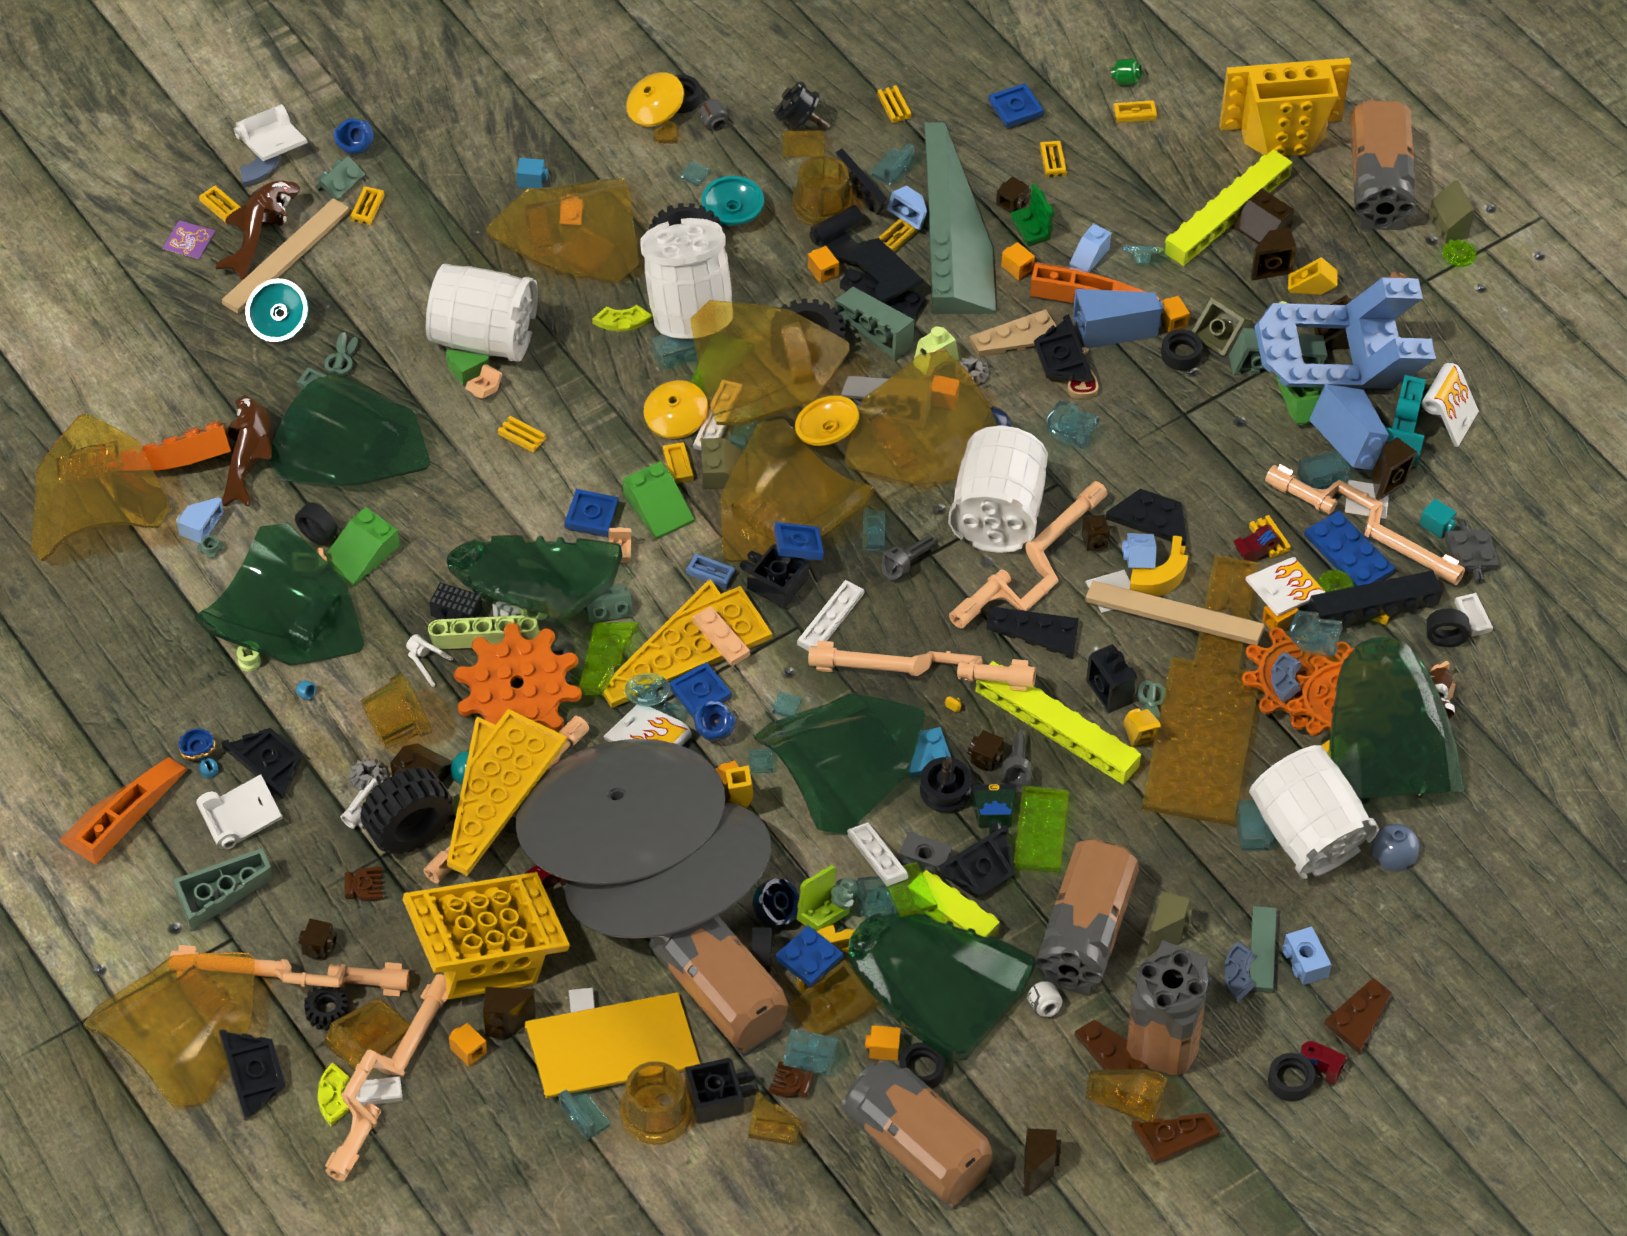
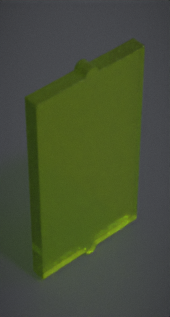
(912, 894)

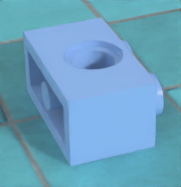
(1139, 550)
(1306, 943)

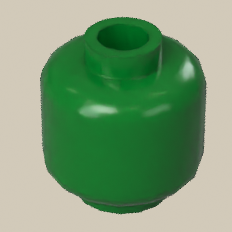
(1127, 72)

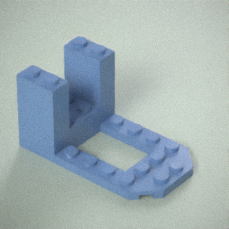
(1372, 334)

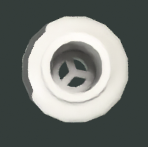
(1045, 999)

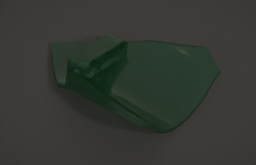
(346, 436)
(286, 603)
(846, 755)

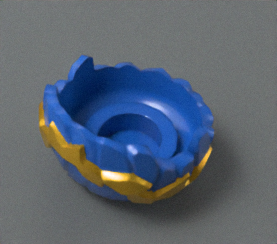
(196, 744)

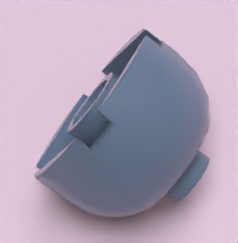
(1396, 847)

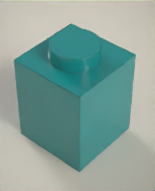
(1438, 518)

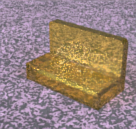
(803, 142)

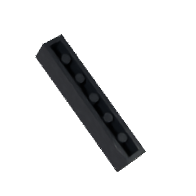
(1378, 598)

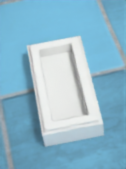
(1478, 619)
(380, 1091)

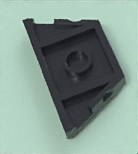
(862, 185)
(1062, 353)
(1150, 515)
(267, 755)
(981, 865)
(252, 1069)

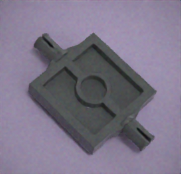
(1472, 549)

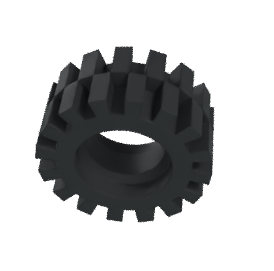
(325, 995)

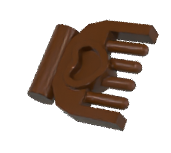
(361, 884)
(793, 1081)

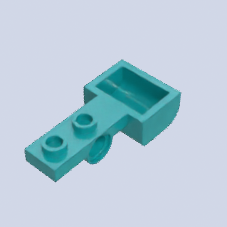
(1407, 414)

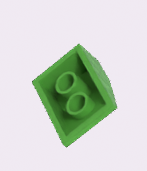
(1300, 401)
(657, 500)
(362, 546)

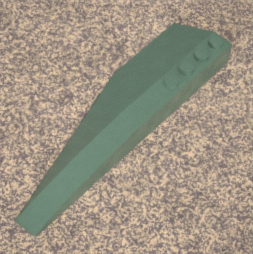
(957, 236)

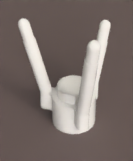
(420, 647)
(351, 816)

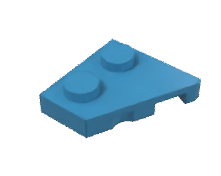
(929, 747)

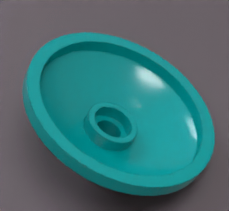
(733, 200)
(267, 303)

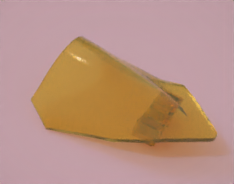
(573, 228)
(761, 359)
(919, 422)
(93, 481)
(785, 484)
(174, 1020)

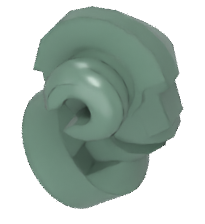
(844, 893)

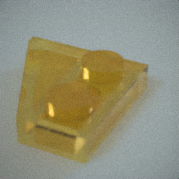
(772, 1123)

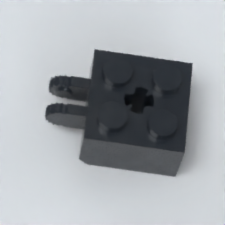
(775, 575)
(1111, 678)
(717, 1090)

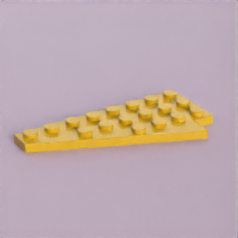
(682, 646)
(498, 776)

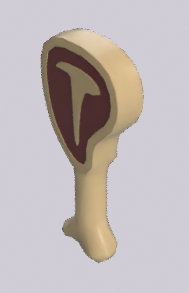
(1083, 390)

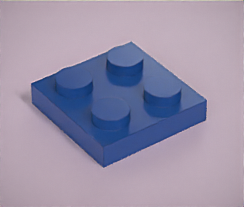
(1016, 105)
(591, 512)
(798, 541)
(699, 686)
(809, 956)

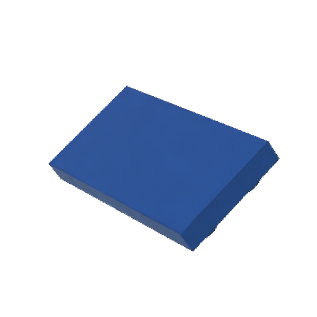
(1349, 550)

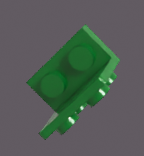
(1036, 220)

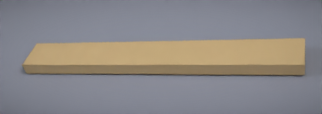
(287, 253)
(1175, 612)

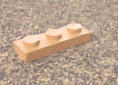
(721, 636)

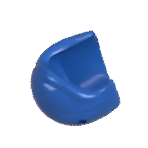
(347, 137)
(705, 719)

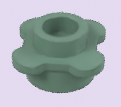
(210, 541)

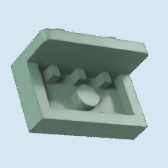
(341, 178)
(611, 605)

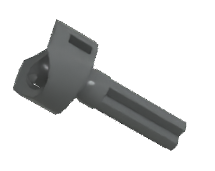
(899, 560)
(1016, 768)

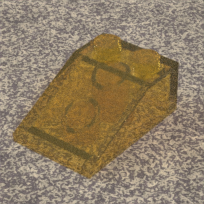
(834, 1001)
(367, 1028)
(1128, 1091)

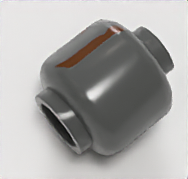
(713, 114)

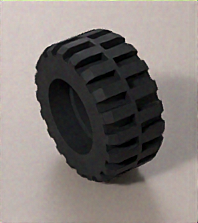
(407, 810)

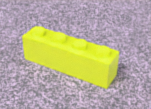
(958, 909)

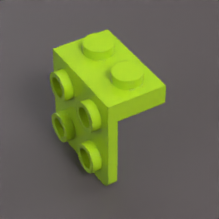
(815, 900)

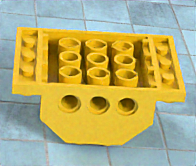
(1285, 103)
(487, 932)

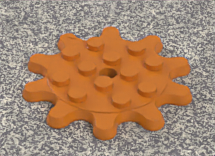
(521, 658)
(1265, 660)
(1317, 694)

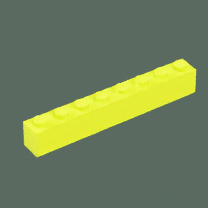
(1225, 209)
(1064, 727)

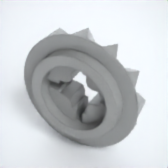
(981, 372)
(361, 780)

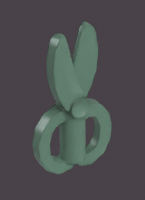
(343, 354)
(1149, 701)

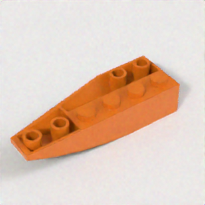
(1060, 282)
(189, 448)
(115, 815)

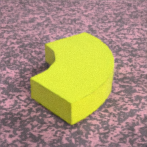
(622, 319)
(329, 1094)

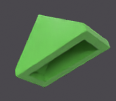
(465, 365)

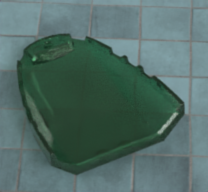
(537, 576)
(1391, 724)
(939, 978)

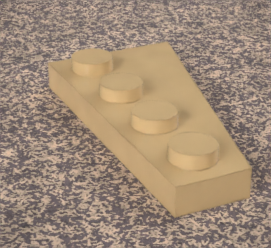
(1012, 335)

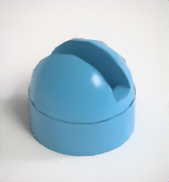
(306, 689)
(204, 769)

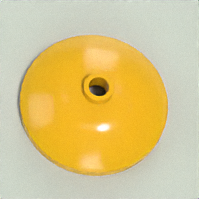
(655, 99)
(679, 418)
(827, 420)

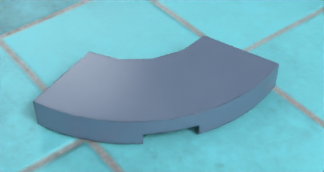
(258, 170)
(1283, 676)
(1237, 970)

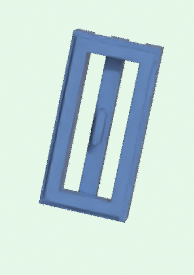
(707, 573)

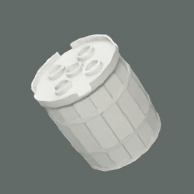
(684, 271)
(481, 311)
(999, 489)
(1312, 811)

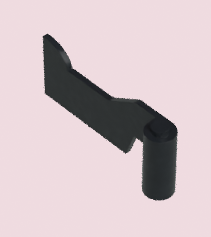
(872, 255)

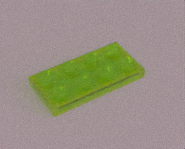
(1041, 829)

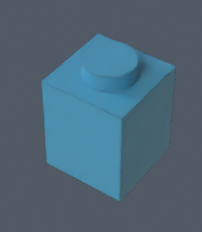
(531, 173)

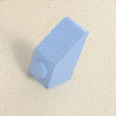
(908, 206)
(1091, 248)
(199, 519)

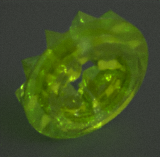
(1463, 258)
(1332, 577)

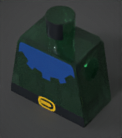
(993, 805)

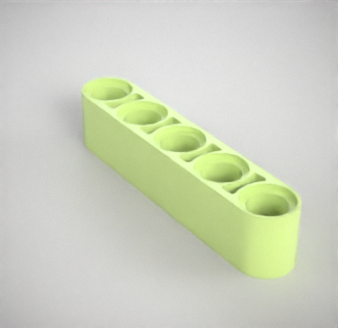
(462, 631)

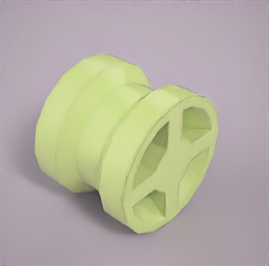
(249, 662)

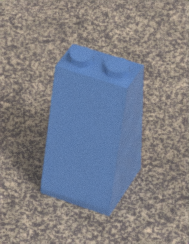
(1115, 316)
(1350, 425)

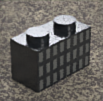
(454, 603)

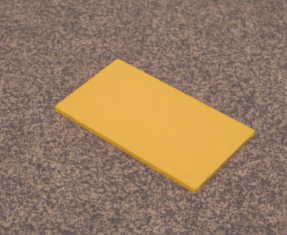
(609, 1042)

